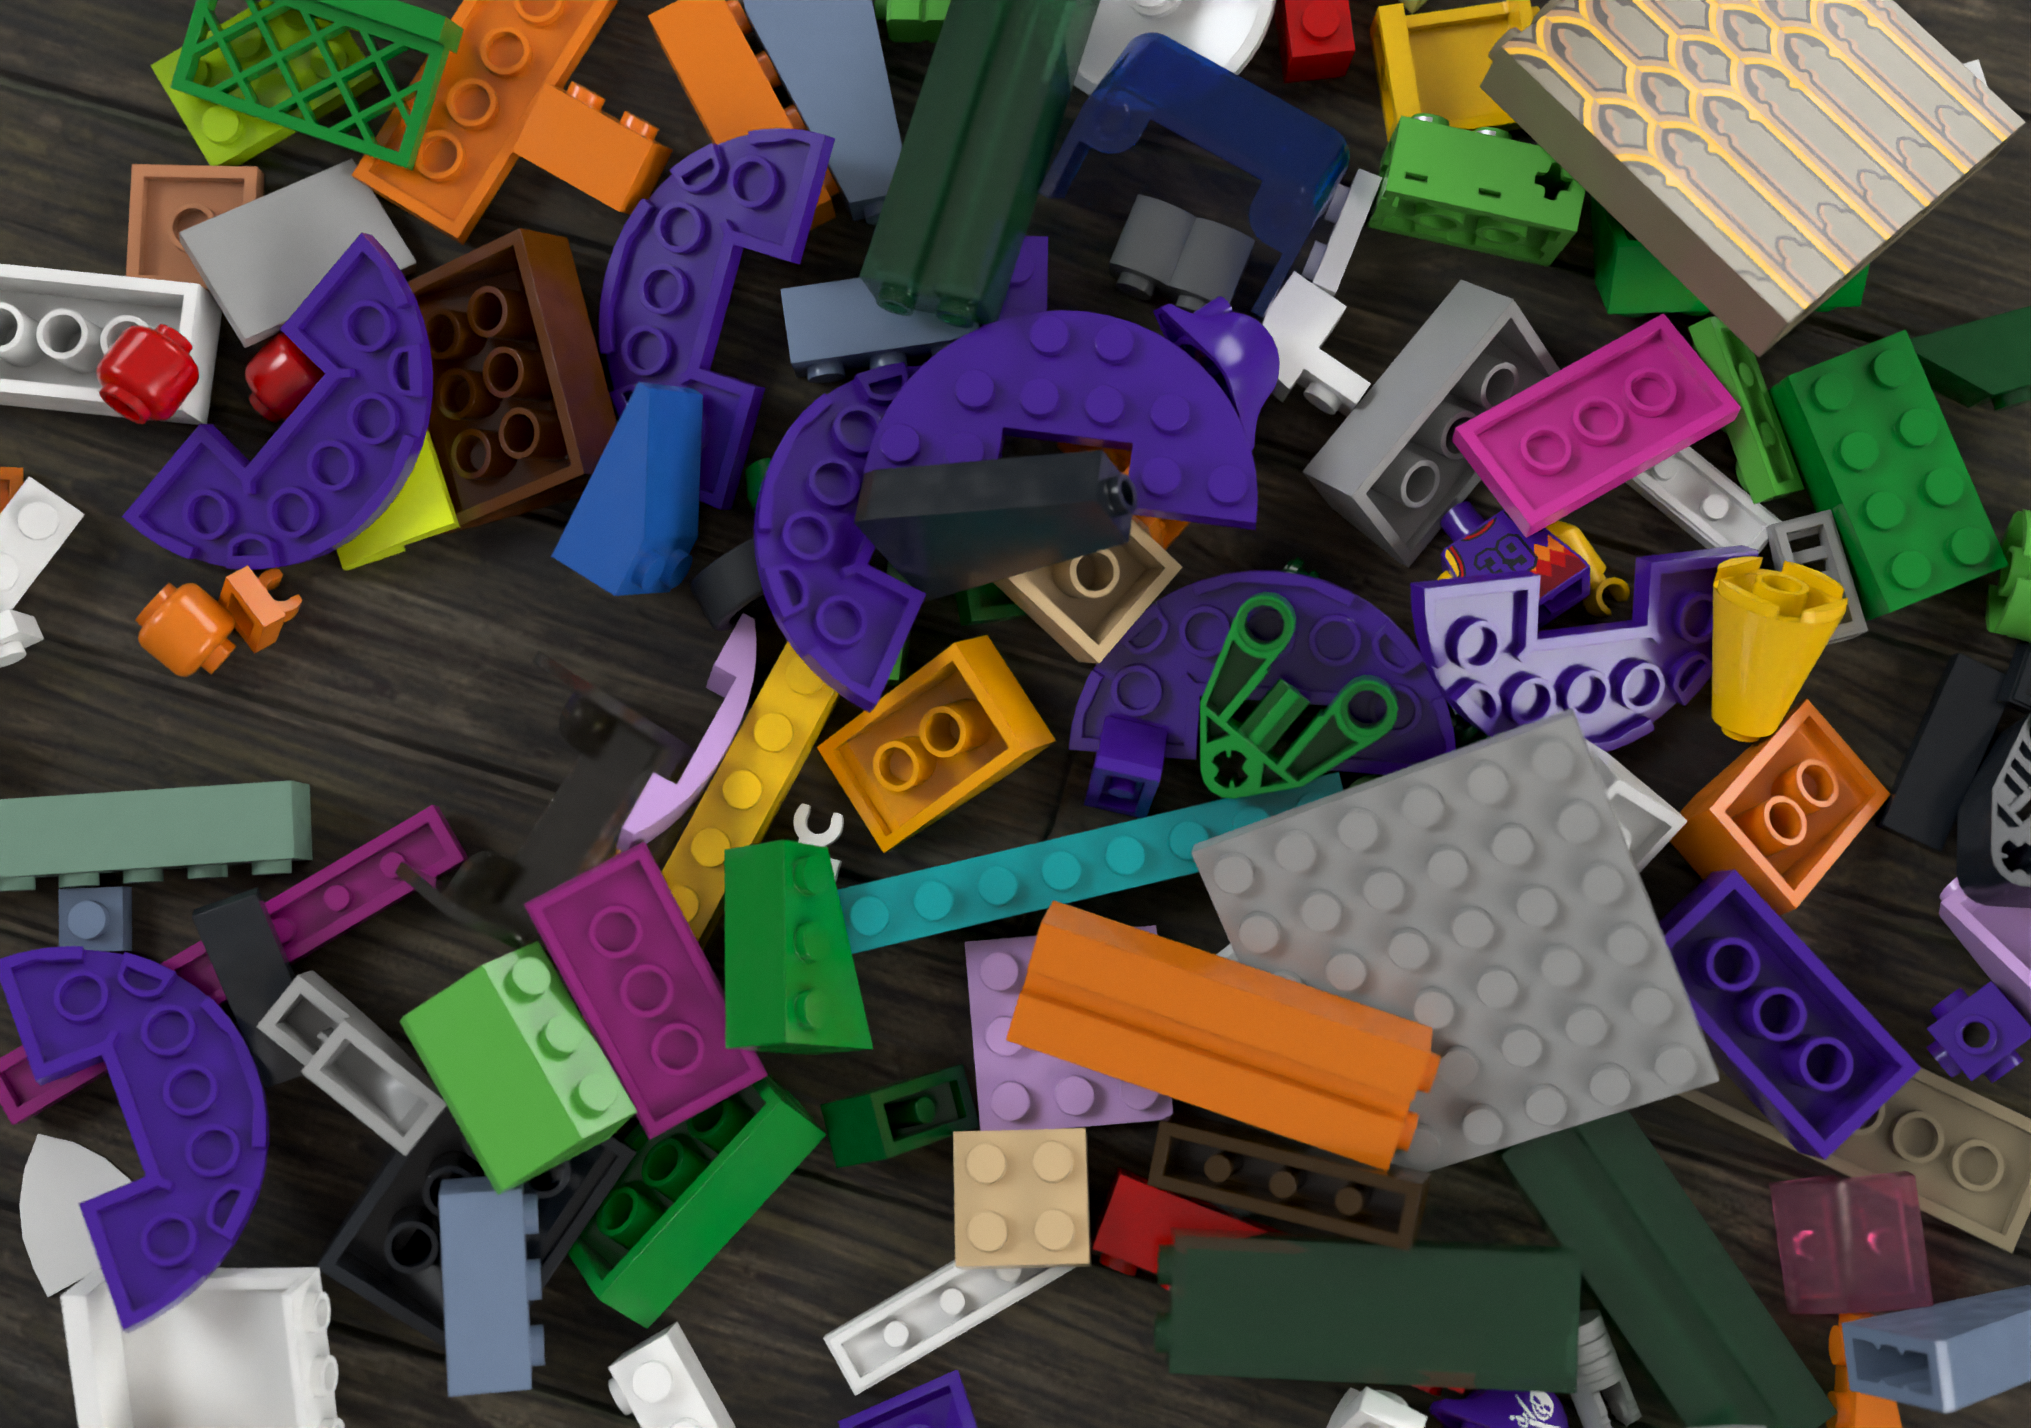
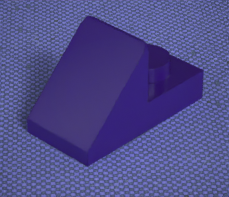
(1126, 767)

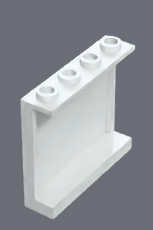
(227, 1356)

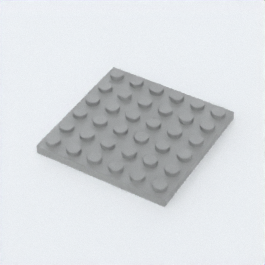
(1485, 907)

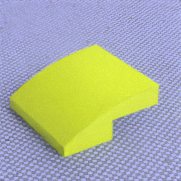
(415, 514)

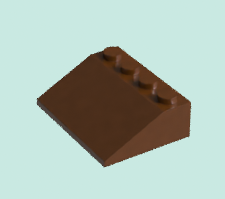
(514, 377)

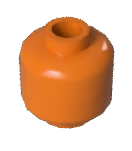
(186, 630)

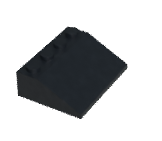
(393, 1236)

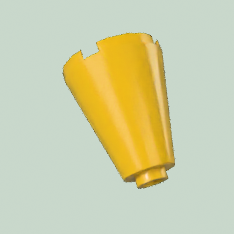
(1766, 640)

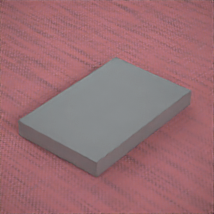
(280, 246)

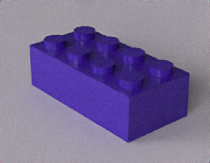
(1780, 1017)

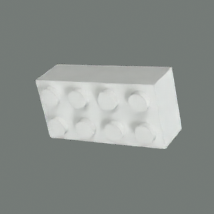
(66, 321)

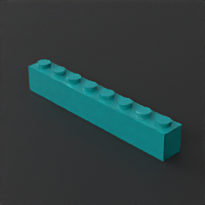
(1054, 869)

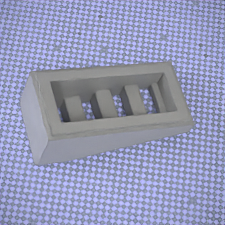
(1834, 559)

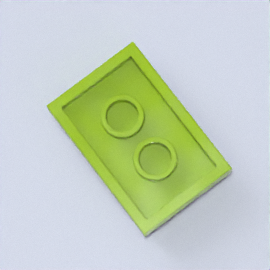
(235, 137)

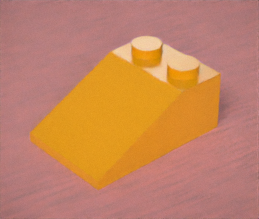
(935, 741)

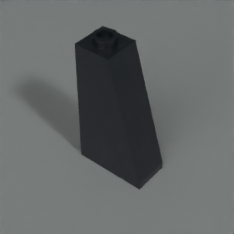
(994, 517)

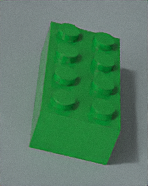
(1889, 472)

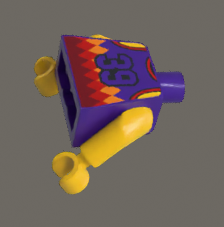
(1558, 553)

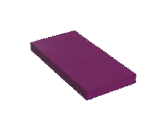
(644, 988)

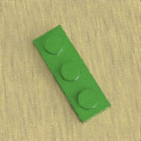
(1757, 438)

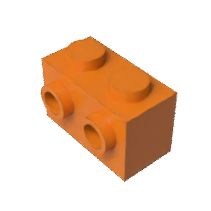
(591, 148)

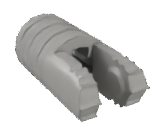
(1600, 1371)

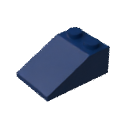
(643, 497)

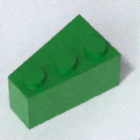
(788, 954)

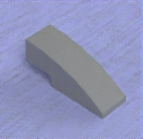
(354, 1061)

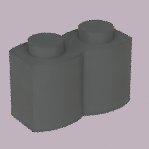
(1178, 256)

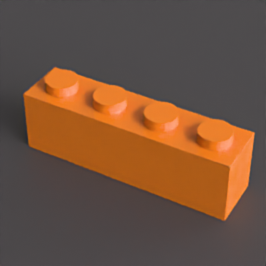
(725, 78)

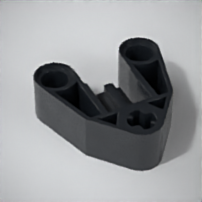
(1990, 835)

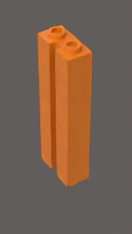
(1223, 1036)

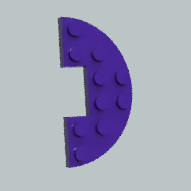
(678, 269)
(1080, 384)
(335, 455)
(812, 556)
(1172, 648)
(1616, 676)
(186, 1101)

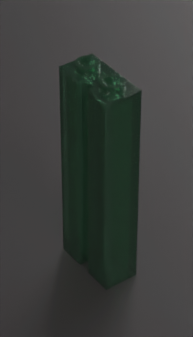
(976, 157)
(1663, 1278)
(1369, 1310)

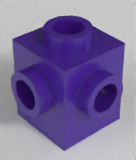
(1990, 1008)

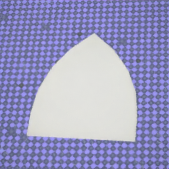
(52, 1223)

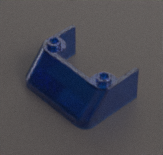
(1226, 115)

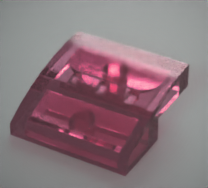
(1851, 1244)

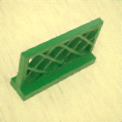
(384, 19)

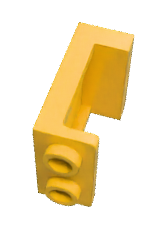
(1440, 61)

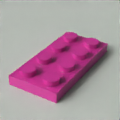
(1595, 424)

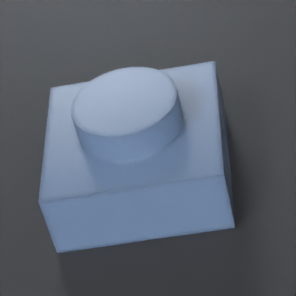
(96, 918)

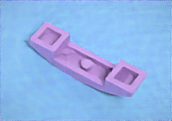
(665, 801)

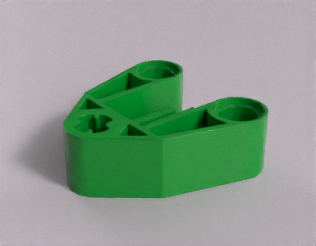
(1320, 746)

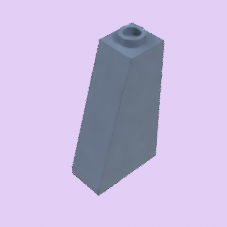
(839, 85)
(1943, 1352)

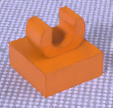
(255, 611)

